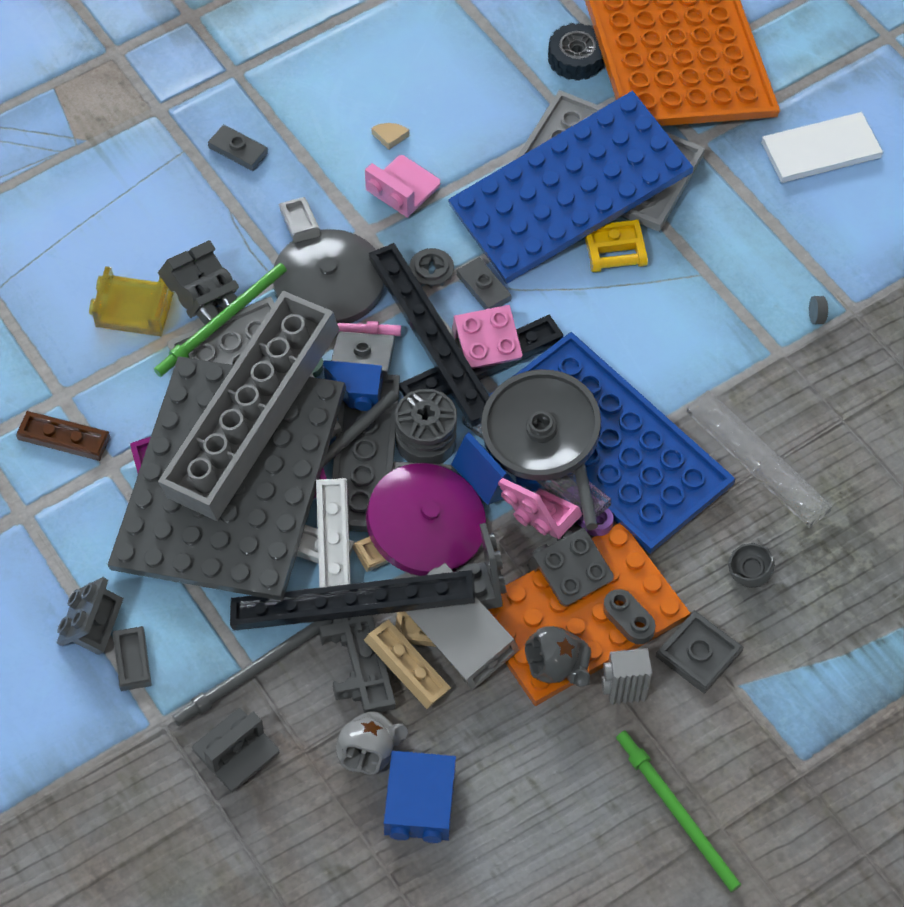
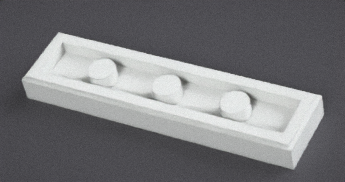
(333, 532)

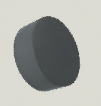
(818, 310)

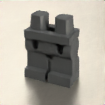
(199, 281)

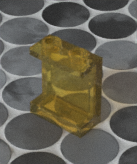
(130, 304)

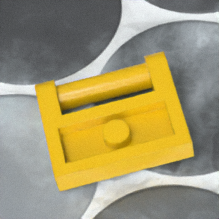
(613, 238)

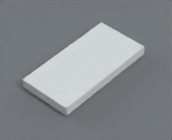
(821, 147)

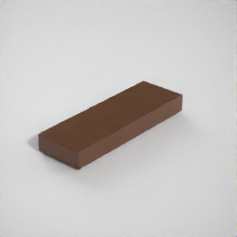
(63, 435)

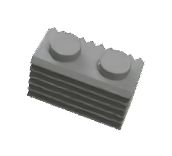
(627, 676)

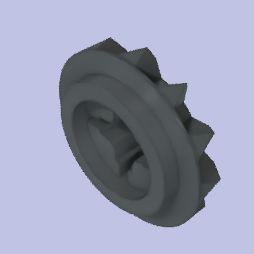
(441, 260)

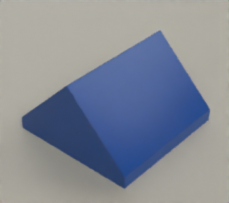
(480, 469)

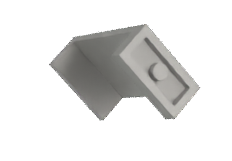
(466, 637)

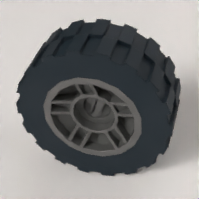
(575, 52)

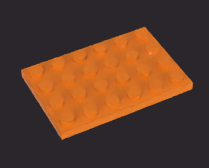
(533, 605)

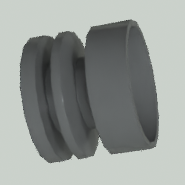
(426, 427)

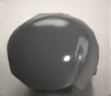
(751, 565)

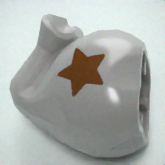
(368, 742)

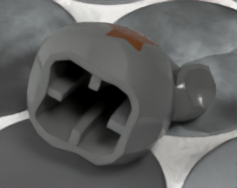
(558, 655)

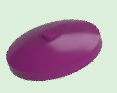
(425, 518)

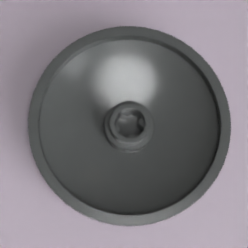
(332, 274)
(541, 424)

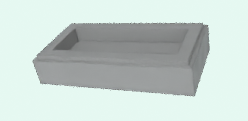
(299, 219)

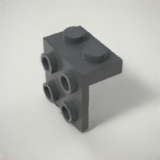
(571, 566)

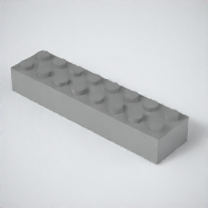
(249, 405)

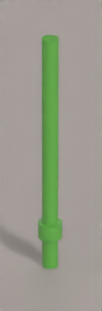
(219, 320)
(641, 761)

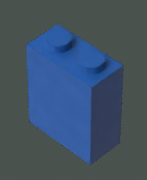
(419, 796)

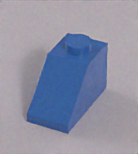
(361, 381)

